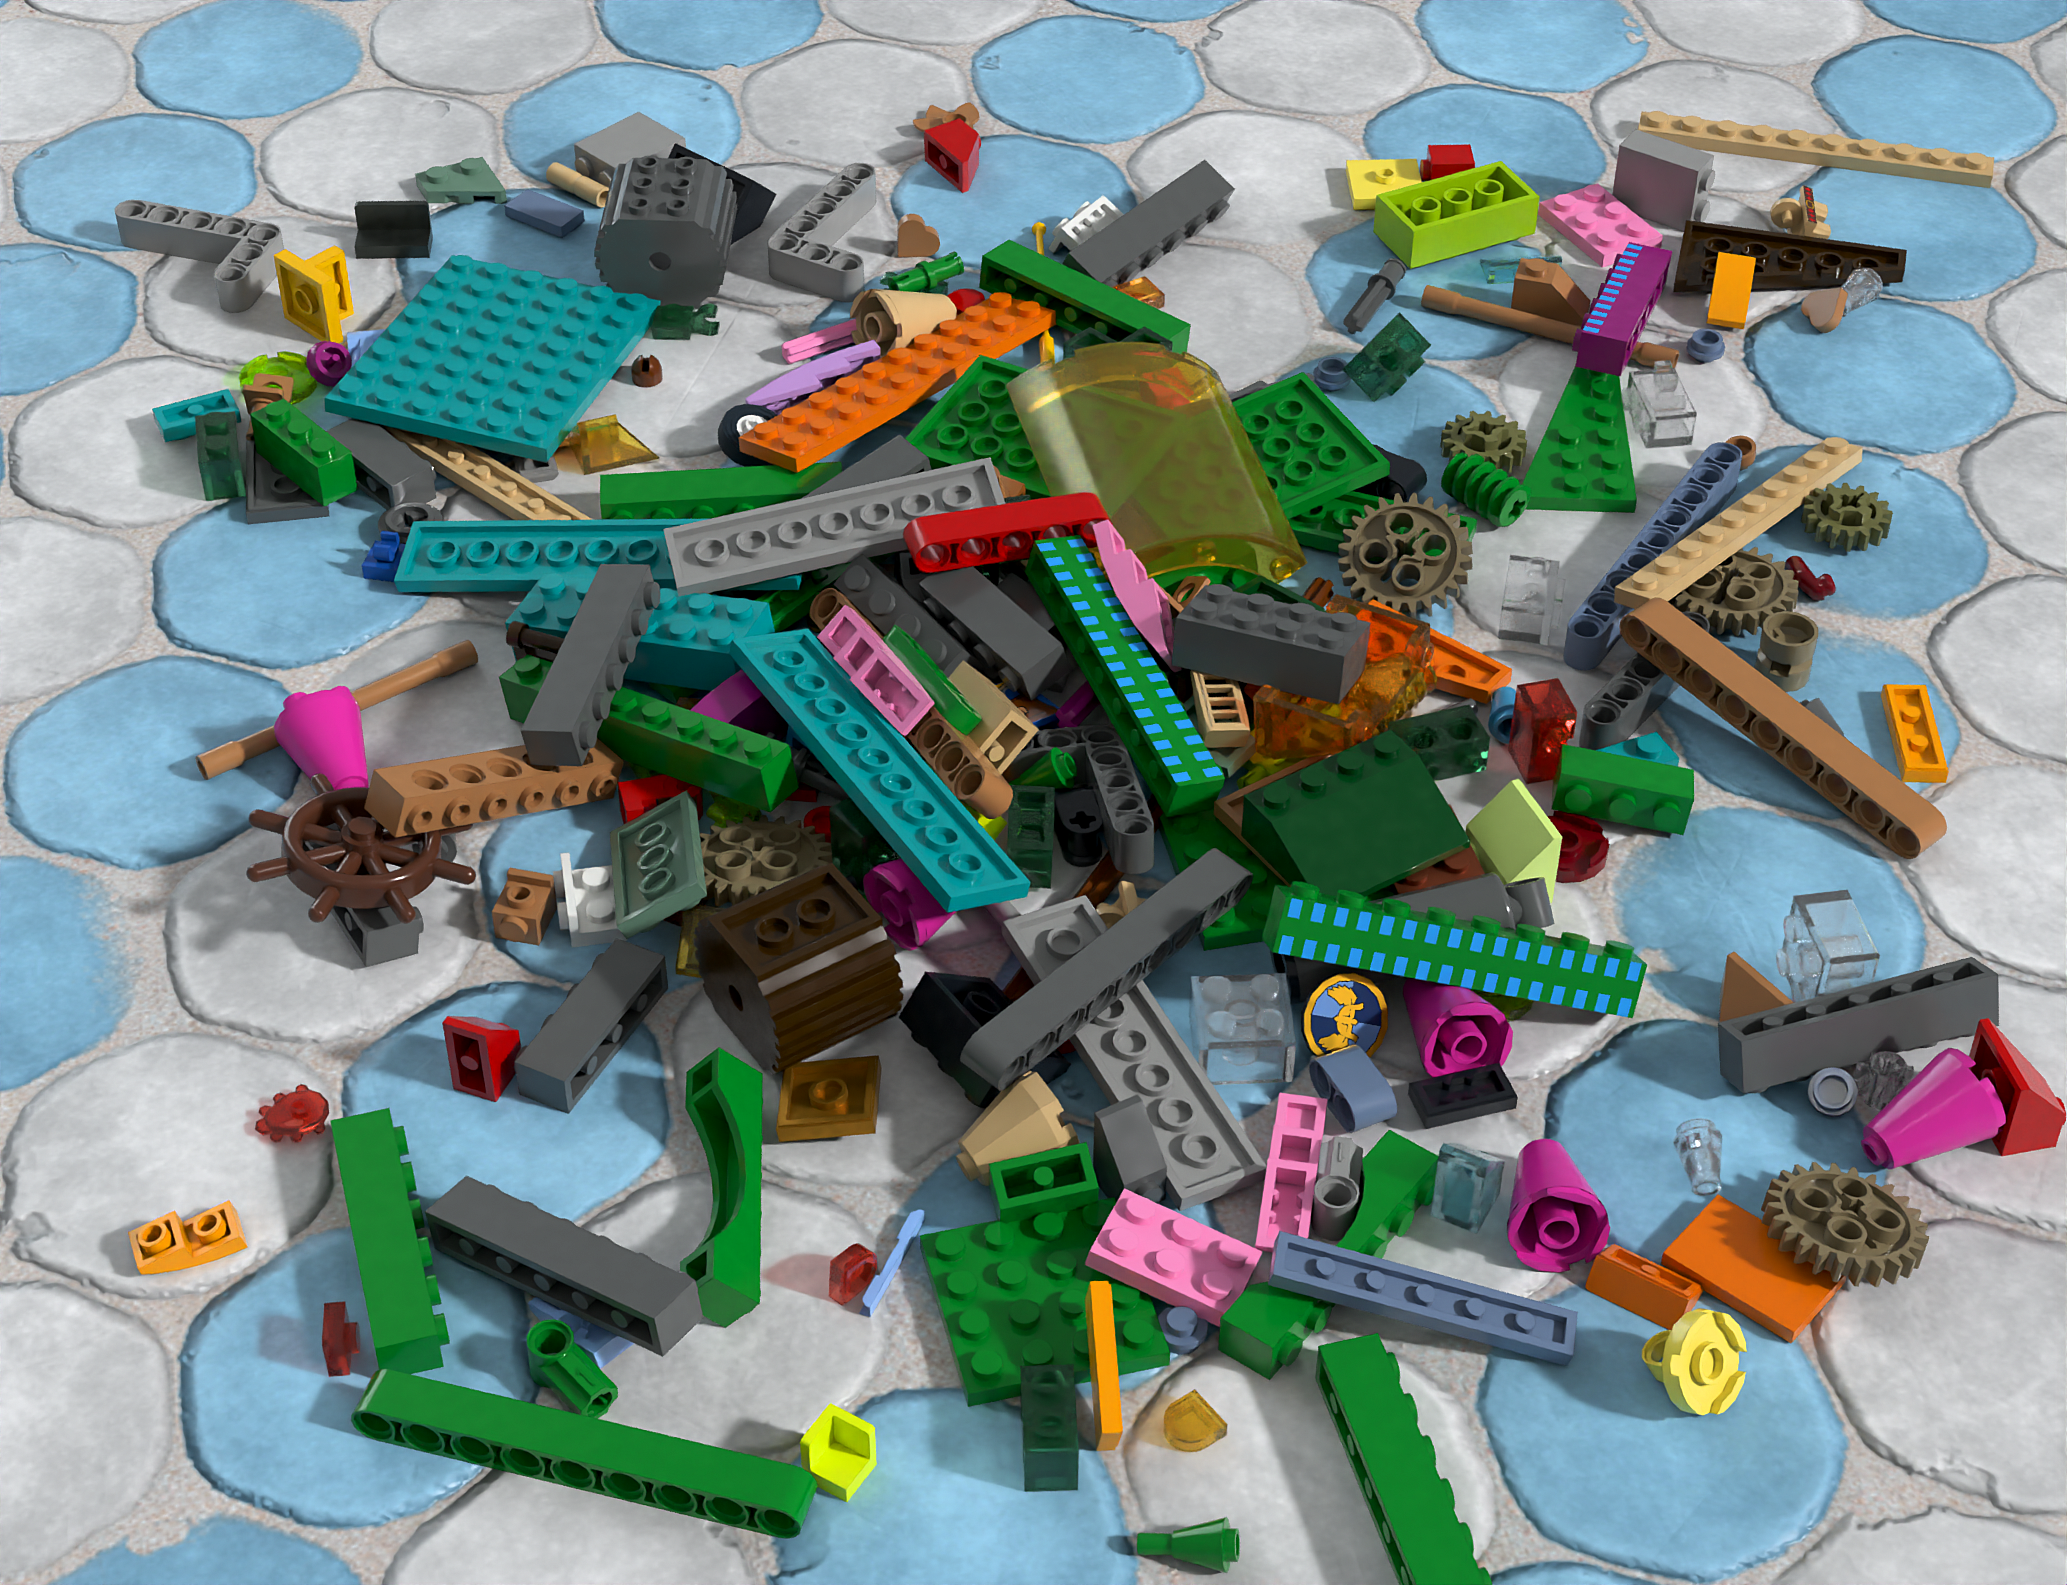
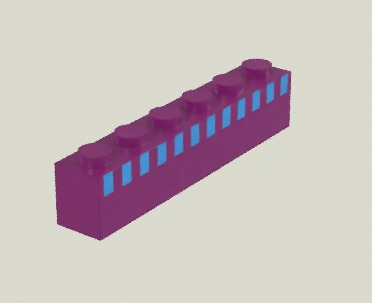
(1621, 309)

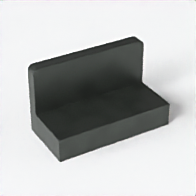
(393, 229)

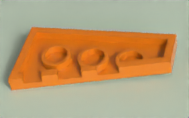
(1461, 668)

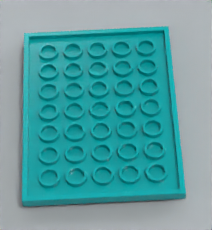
(494, 358)

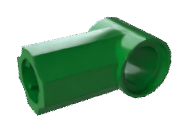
(568, 1371)

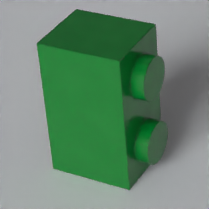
(1043, 1183)

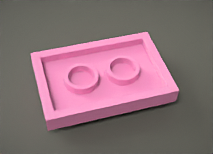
(1597, 223)
(1172, 1257)

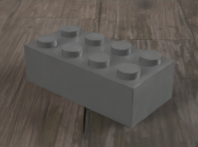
(1271, 643)

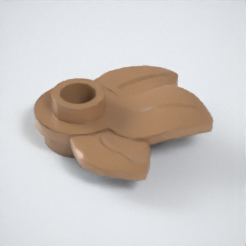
(937, 116)

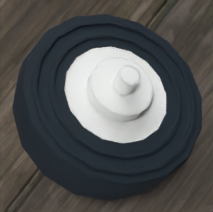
(736, 423)

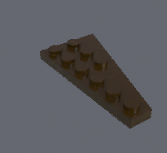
(1780, 258)

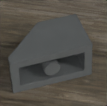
(1128, 1152)

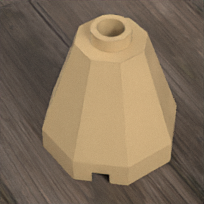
(1014, 1125)

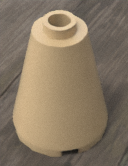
(898, 316)

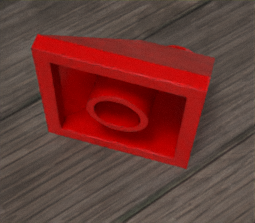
(2028, 1102)

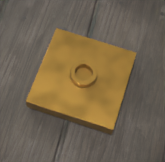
(829, 1099)

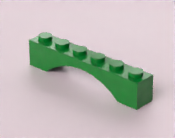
(727, 1113)
(1270, 1323)

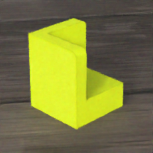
(839, 1451)

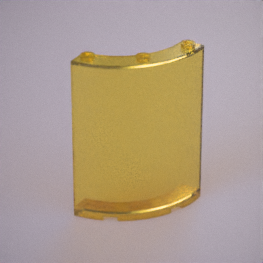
(1161, 456)

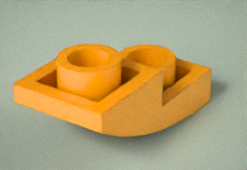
(1731, 290)
(177, 1244)

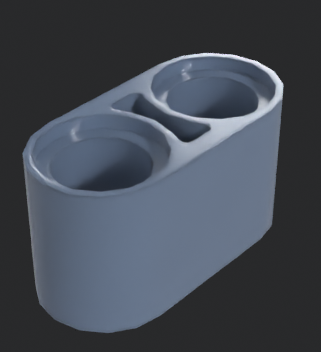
(1354, 1088)

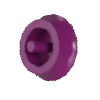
(328, 362)

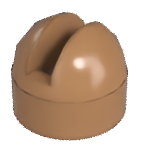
(1747, 447)

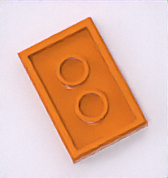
(1743, 1268)

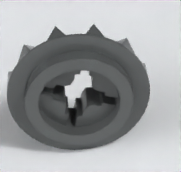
(397, 516)

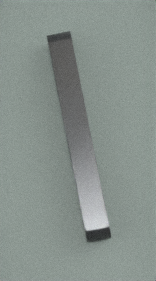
(1105, 969)

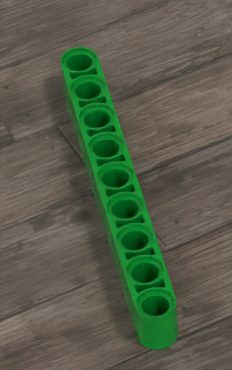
(586, 1453)

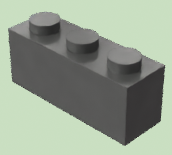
(384, 465)

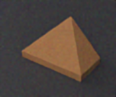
(1746, 990)

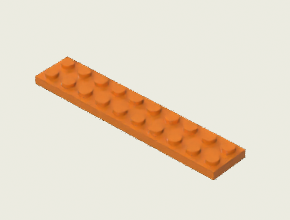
(894, 382)

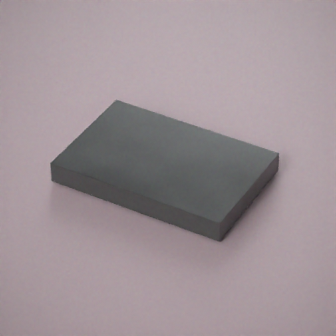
(273, 495)

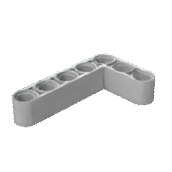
(238, 244)
(803, 247)

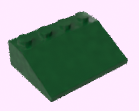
(1354, 819)

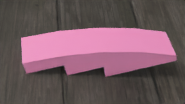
(1139, 595)
(876, 670)
(1291, 1168)

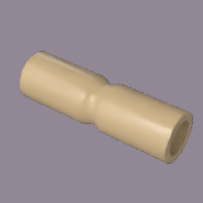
(578, 184)

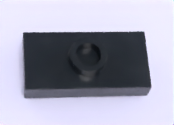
(1462, 1095)

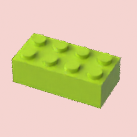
(1455, 214)

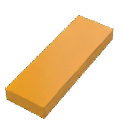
(1914, 733)
(1103, 1365)

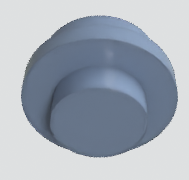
(1706, 345)
(1330, 374)
(1832, 1091)
(1182, 1329)

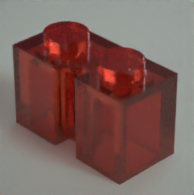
(1540, 725)

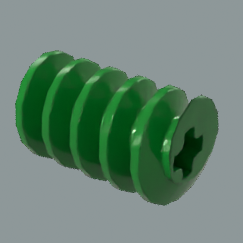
(1485, 489)

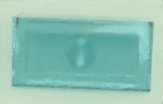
(1504, 269)

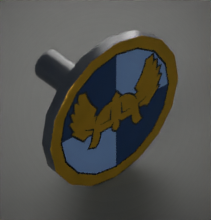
(1343, 1013)

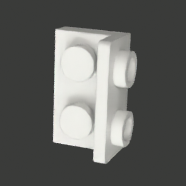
(1085, 223)
(588, 904)

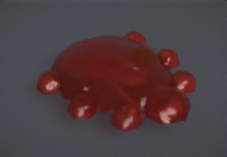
(294, 1115)

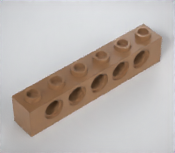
(485, 788)

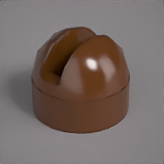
(646, 371)

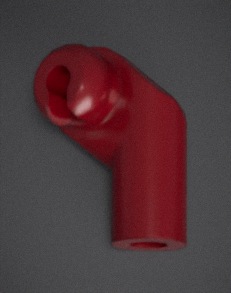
(1814, 587)

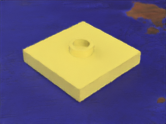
(1376, 177)

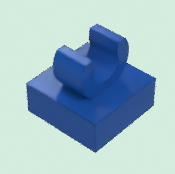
(383, 558)

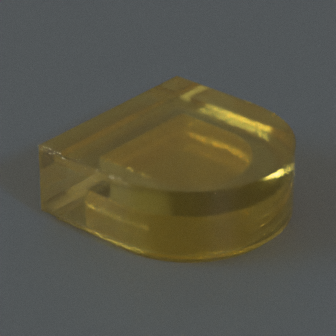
(1192, 1423)

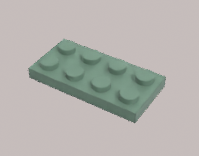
(657, 865)

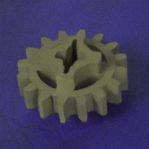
(1487, 436)
(1846, 517)

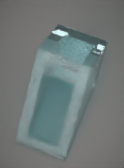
(1465, 1185)

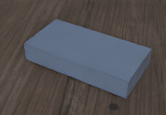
(544, 213)

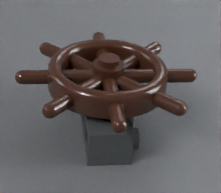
(340, 859)

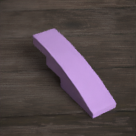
(814, 377)

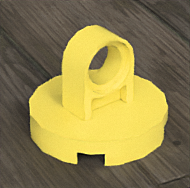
(1698, 1361)

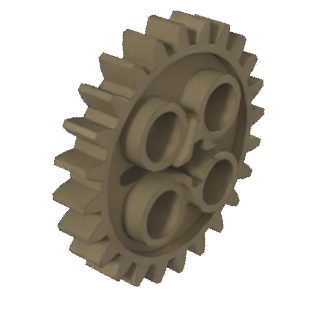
(1376, 538)
(1747, 599)
(758, 856)
(1844, 1224)

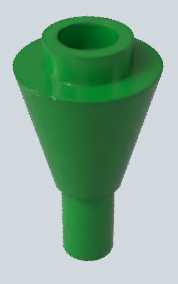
(1051, 770)
(1204, 1544)

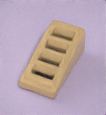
(1221, 733)

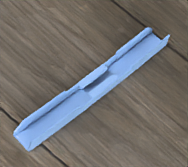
(881, 1282)

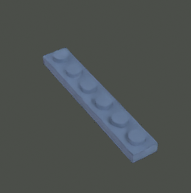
(1423, 1298)

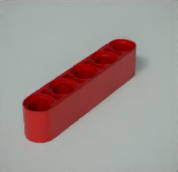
(1000, 531)

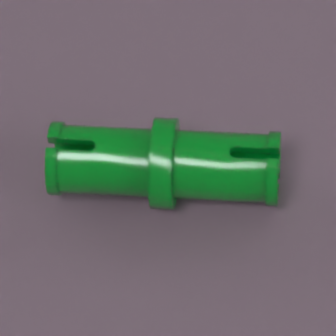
(927, 275)

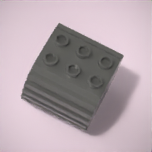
(667, 229)

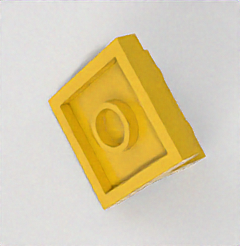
(315, 292)

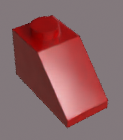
(953, 152)
(480, 1055)

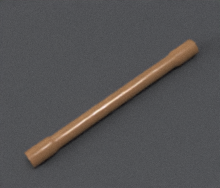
(1455, 303)
(439, 665)

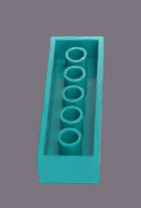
(684, 638)

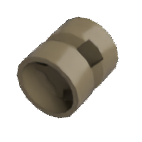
(1787, 649)

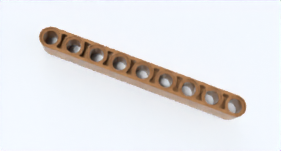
(1784, 728)
(944, 747)

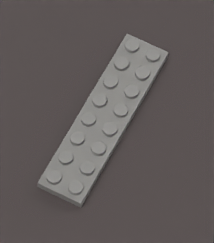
(821, 528)
(1139, 1052)

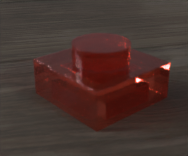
(339, 1339)

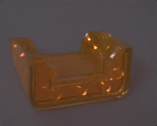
(1309, 727)

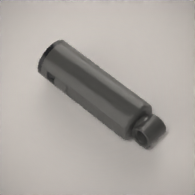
(1479, 895)

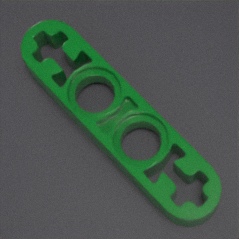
(943, 692)

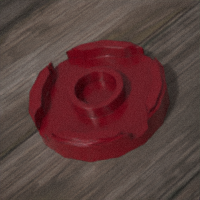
(1582, 847)

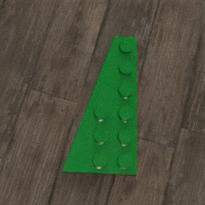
(1585, 450)

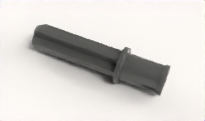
(1380, 288)

